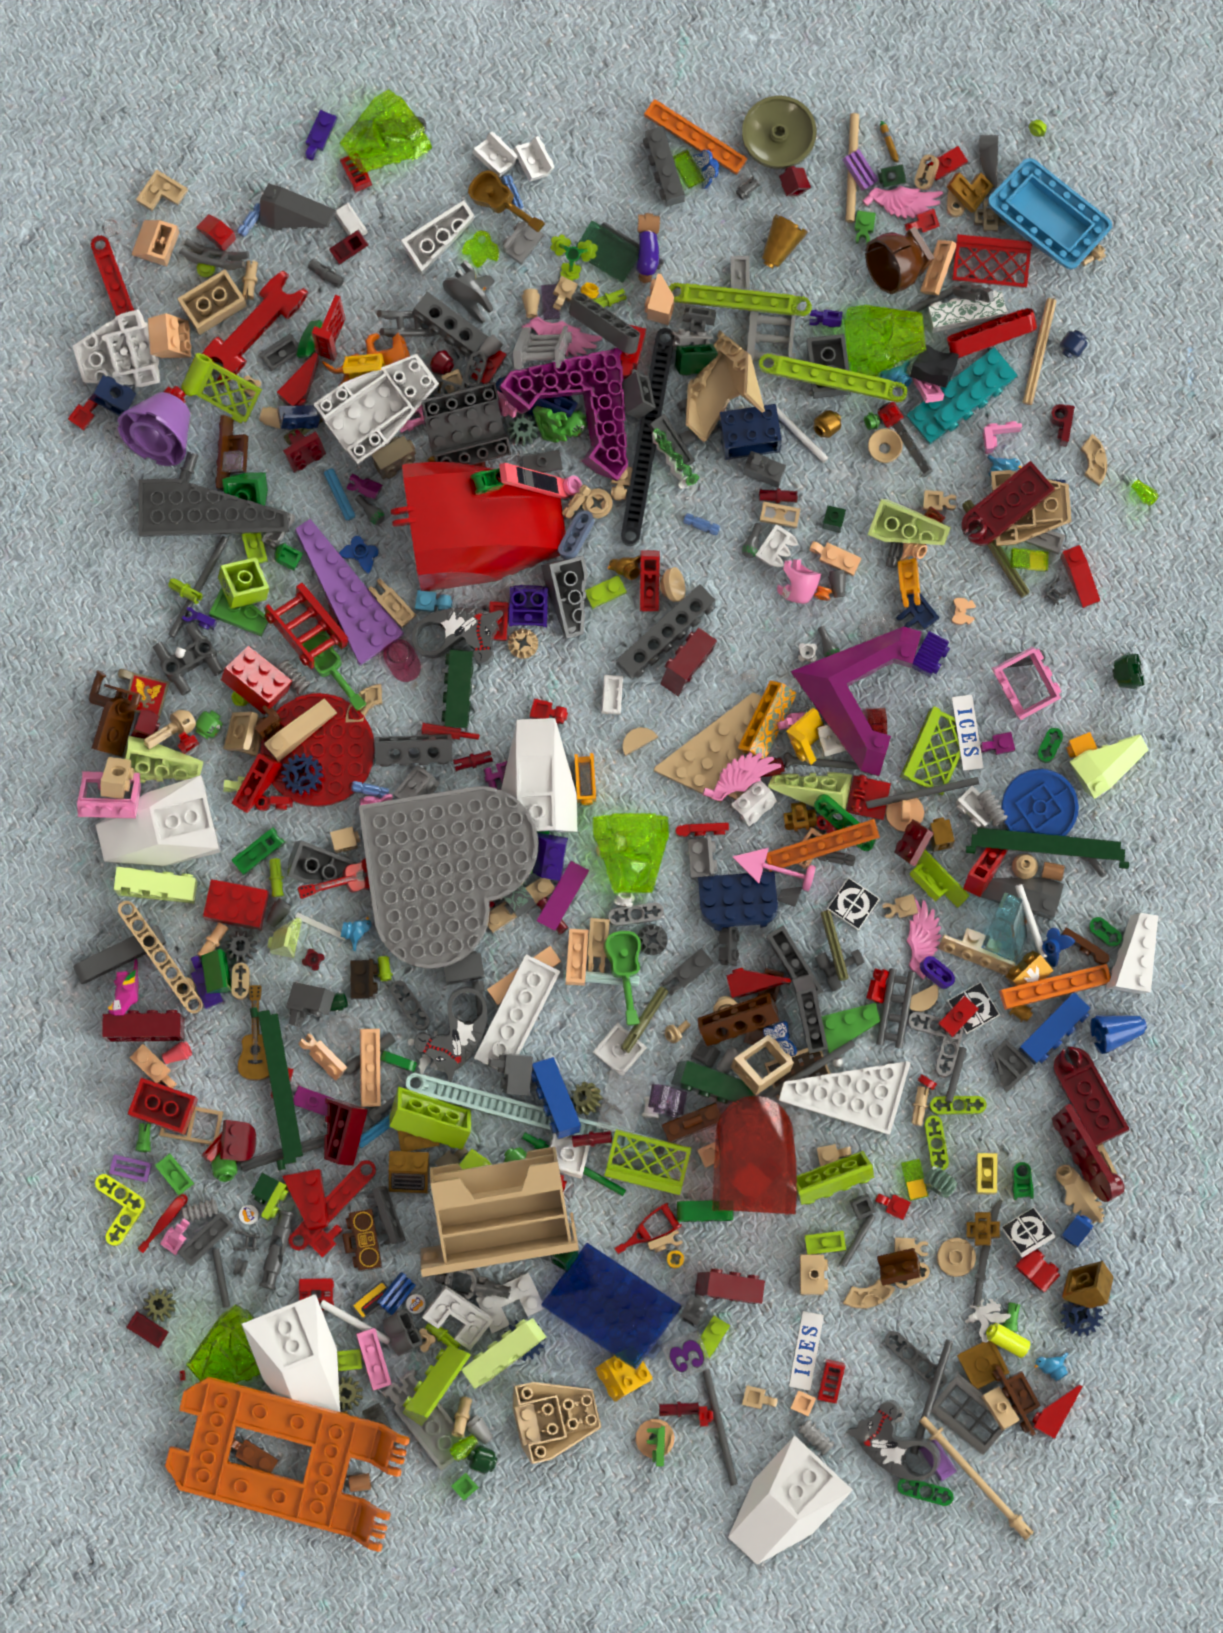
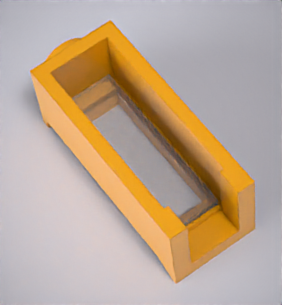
(585, 779)

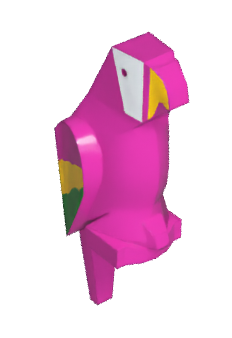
(126, 991)

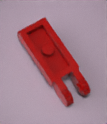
(701, 829)

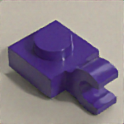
(828, 317)
(204, 621)

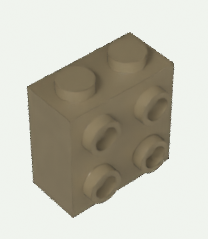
(392, 456)

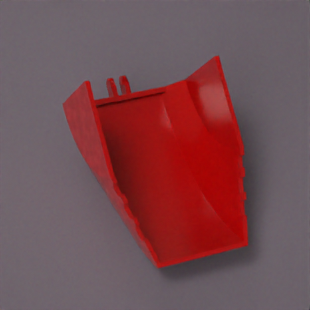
(471, 536)

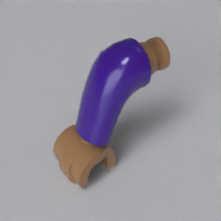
(648, 246)

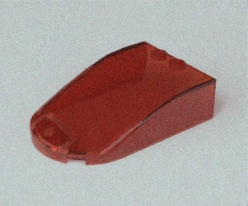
(755, 1158)

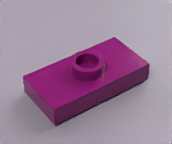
(311, 1100)

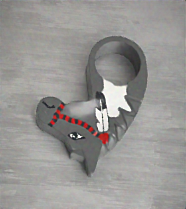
(462, 624)
(455, 1048)
(883, 1446)

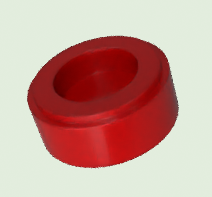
(927, 1082)

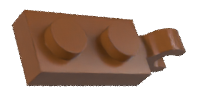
(254, 1456)

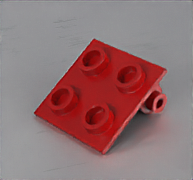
(864, 790)

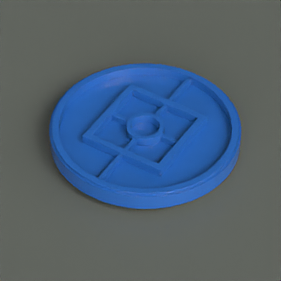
(1040, 803)

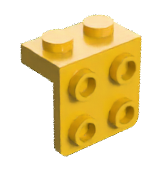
(804, 734)
(621, 1378)

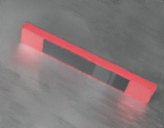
(532, 480)

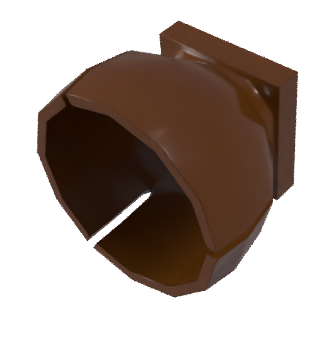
(897, 260)

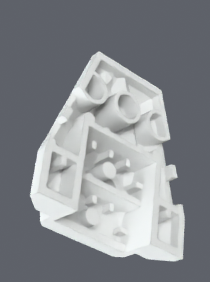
(119, 351)

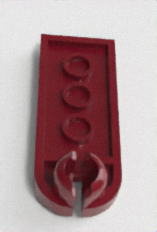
(1006, 505)
(1089, 1095)
(1086, 1155)

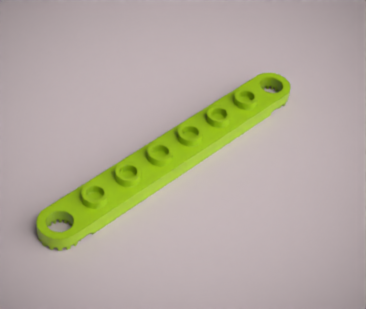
(740, 299)
(832, 377)

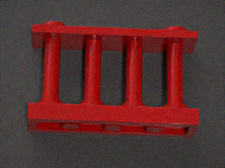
(314, 609)

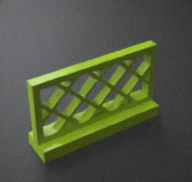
(921, 744)
(640, 1176)

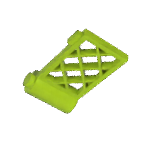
(198, 377)

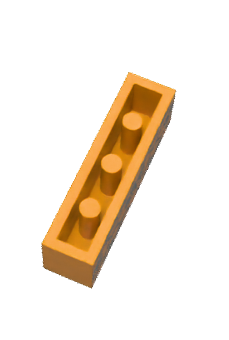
(763, 725)

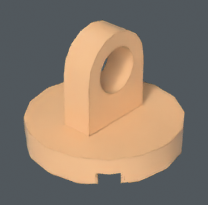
(902, 813)

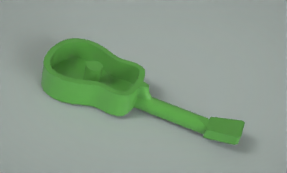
(328, 663)
(623, 951)

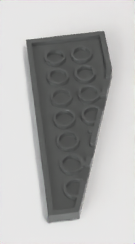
(185, 508)

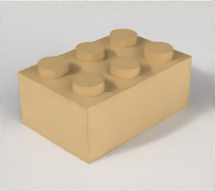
(212, 302)

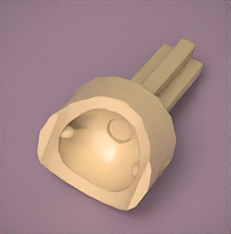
(178, 724)

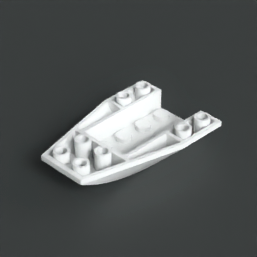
(376, 405)
(541, 776)

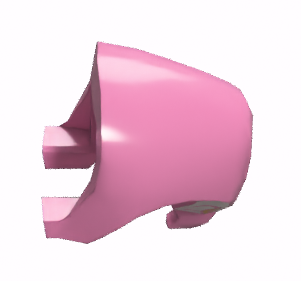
(803, 582)

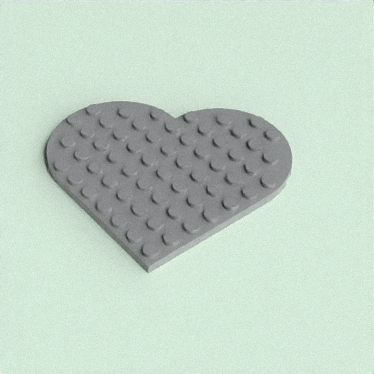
(440, 864)

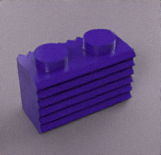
(930, 653)

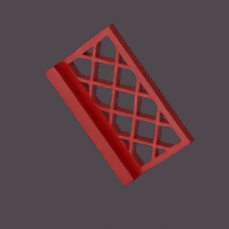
(992, 244)
(327, 335)

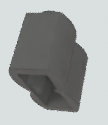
(402, 1332)

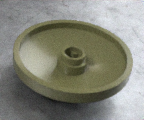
(779, 132)

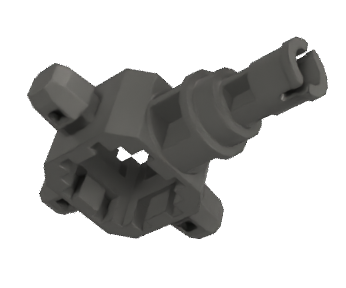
(480, 1285)

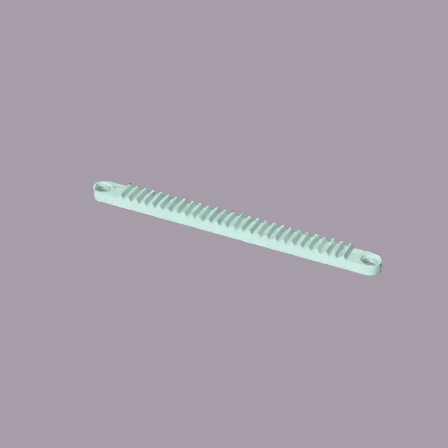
(507, 1108)

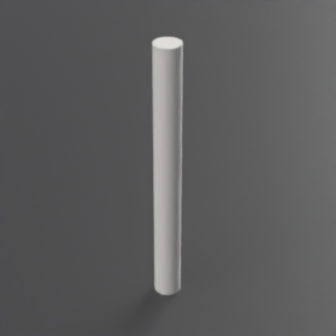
(801, 436)
(1030, 920)
(352, 1320)

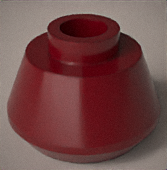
(441, 363)

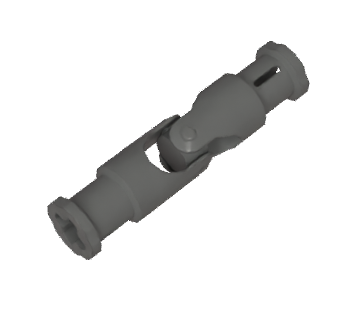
(274, 1259)

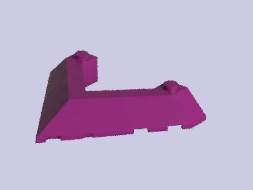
(600, 381)
(828, 685)

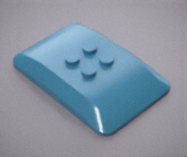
(1049, 214)

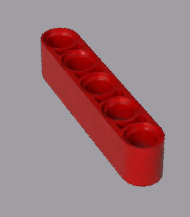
(992, 332)

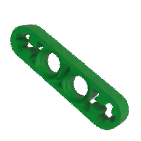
(848, 819)

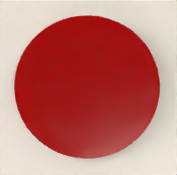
(340, 746)

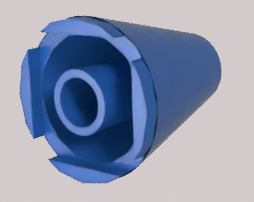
(1115, 1031)

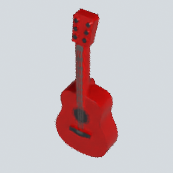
(354, 877)

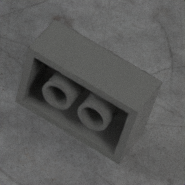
(829, 352)

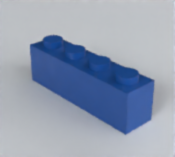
(1054, 1028)
(555, 1098)

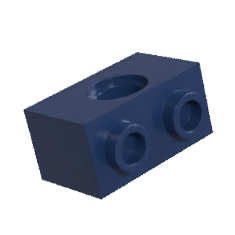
(102, 396)

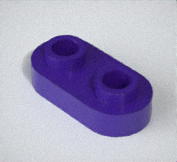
(936, 972)

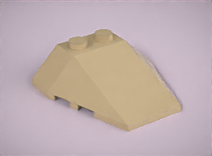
(1046, 516)

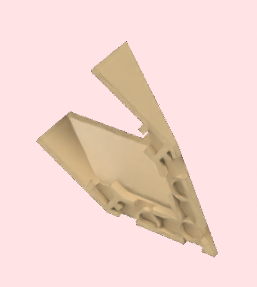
(718, 383)

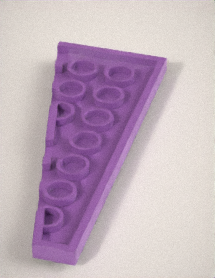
(357, 610)

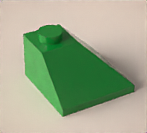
(247, 486)

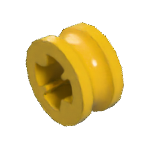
(681, 1260)

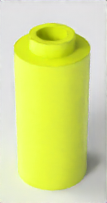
(1008, 1340)

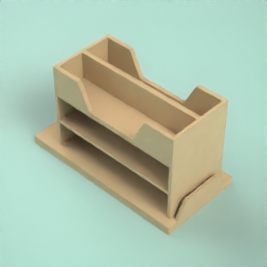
(498, 1214)

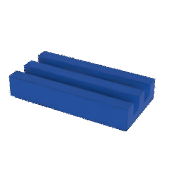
(398, 1296)

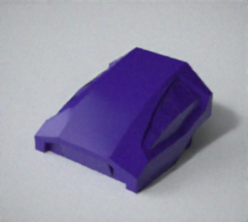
(528, 605)

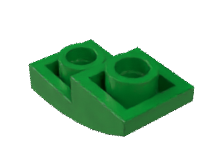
(306, 345)

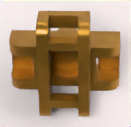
(801, 813)
(981, 1227)

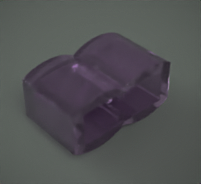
(667, 1100)

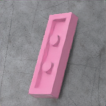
(373, 1359)

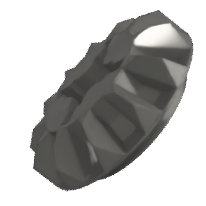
(650, 930)

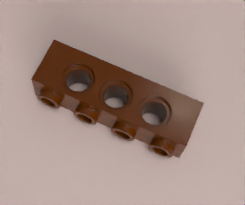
(738, 1019)

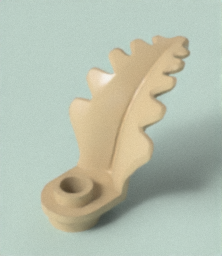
(1079, 1193)

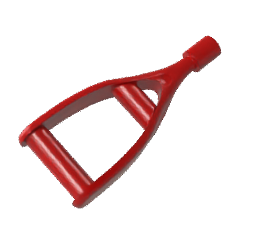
(165, 1219)
(643, 1232)

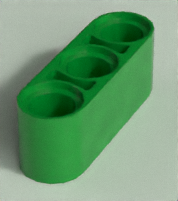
(701, 1212)

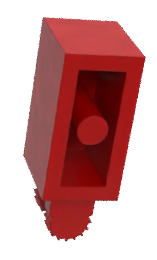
(631, 361)

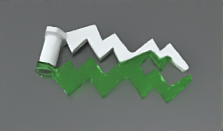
(667, 450)

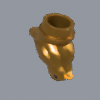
(626, 566)

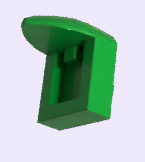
(287, 556)

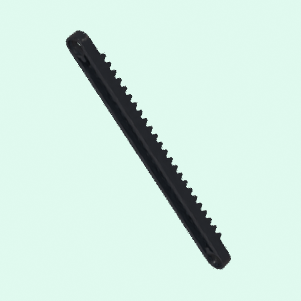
(645, 447)

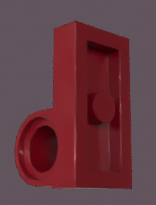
(1065, 423)

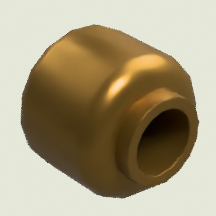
(827, 424)

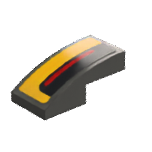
(367, 1303)

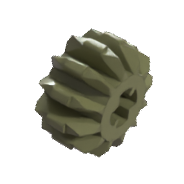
(578, 1099)
(165, 1300)
(343, 1399)

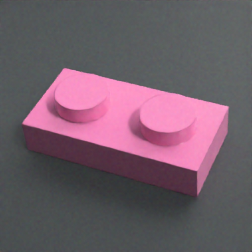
(928, 391)

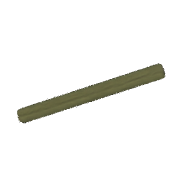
(1003, 560)

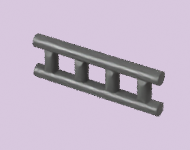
(890, 997)

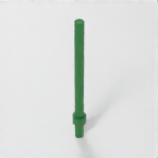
(540, 1144)

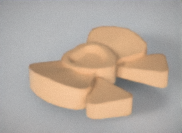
(961, 605)

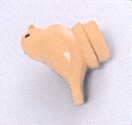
(914, 550)

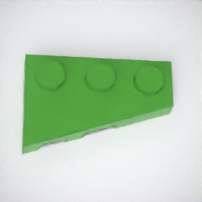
(244, 617)
(848, 1024)

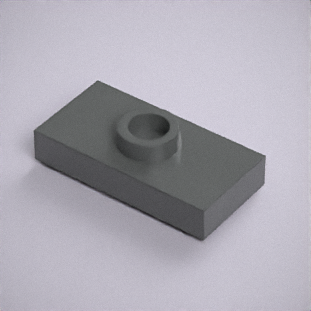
(543, 462)

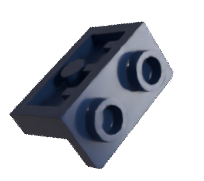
(298, 417)

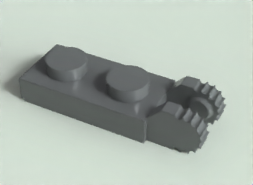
(689, 970)

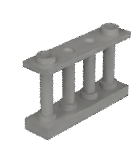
(755, 337)
(541, 347)

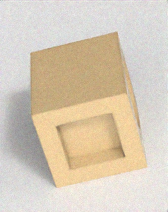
(345, 839)

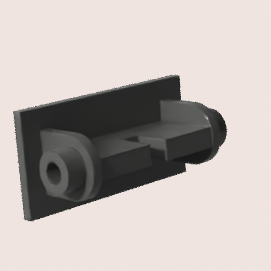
(730, 953)

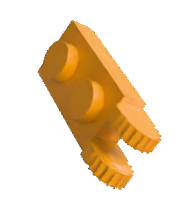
(909, 580)

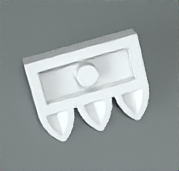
(775, 546)

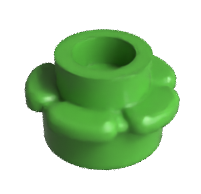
(871, 421)

